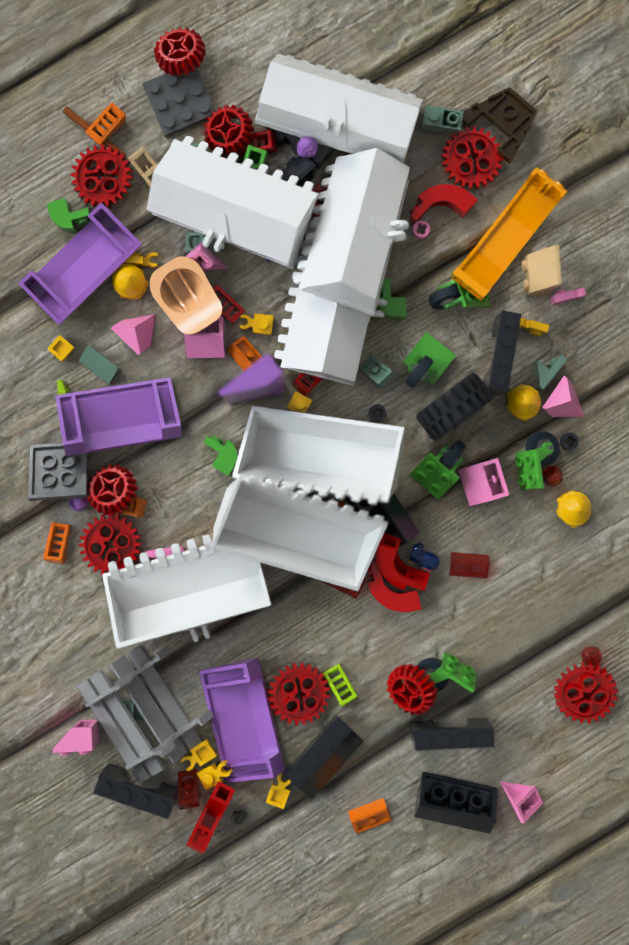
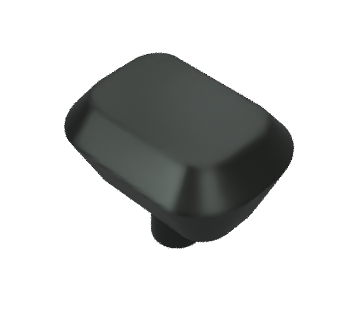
(239, 816)

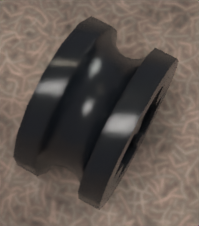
(377, 406)
(572, 446)

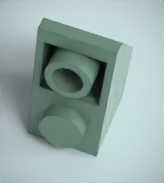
(441, 120)

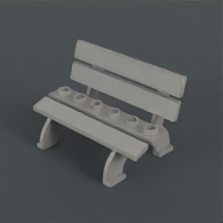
(122, 727)

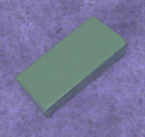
(99, 364)

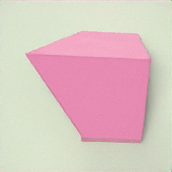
(206, 258)
(136, 332)
(563, 401)
(523, 799)

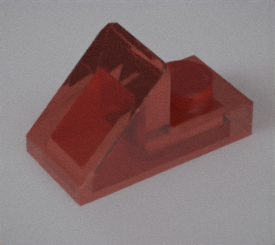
(188, 789)

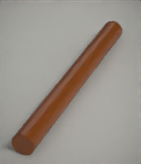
(83, 124)

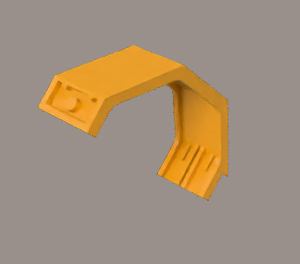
(509, 233)

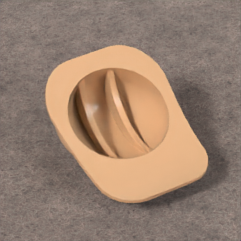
(185, 295)

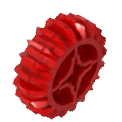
(175, 54)
(221, 123)
(100, 491)
(415, 685)

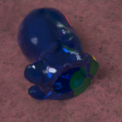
(424, 559)

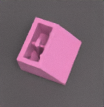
(207, 342)
(483, 482)
(81, 738)

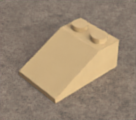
(542, 271)

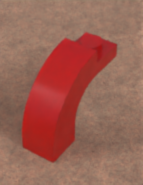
(443, 195)
(394, 569)
(396, 601)
(210, 817)

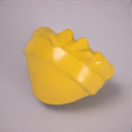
(129, 281)
(523, 402)
(573, 508)

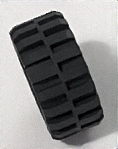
(454, 406)

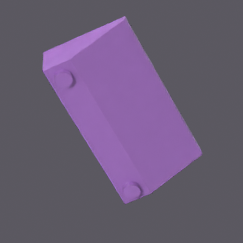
(81, 265)
(257, 382)
(118, 416)
(242, 720)

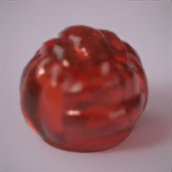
(552, 476)
(591, 654)

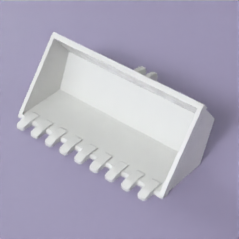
(336, 108)
(232, 201)
(355, 229)
(322, 334)
(322, 454)
(297, 532)
(181, 592)

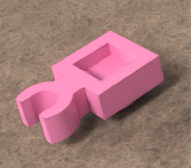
(562, 296)

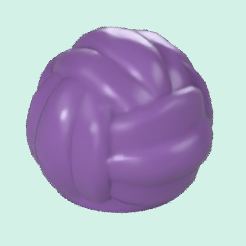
(307, 147)
(78, 504)

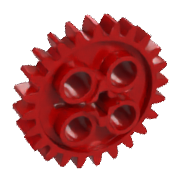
(104, 159)
(454, 160)
(96, 535)
(282, 697)
(595, 705)

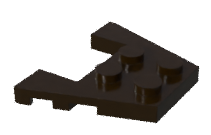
(509, 114)

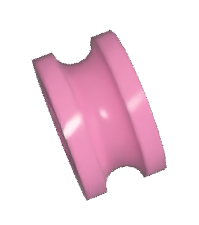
(426, 231)

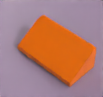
(243, 353)
(369, 815)

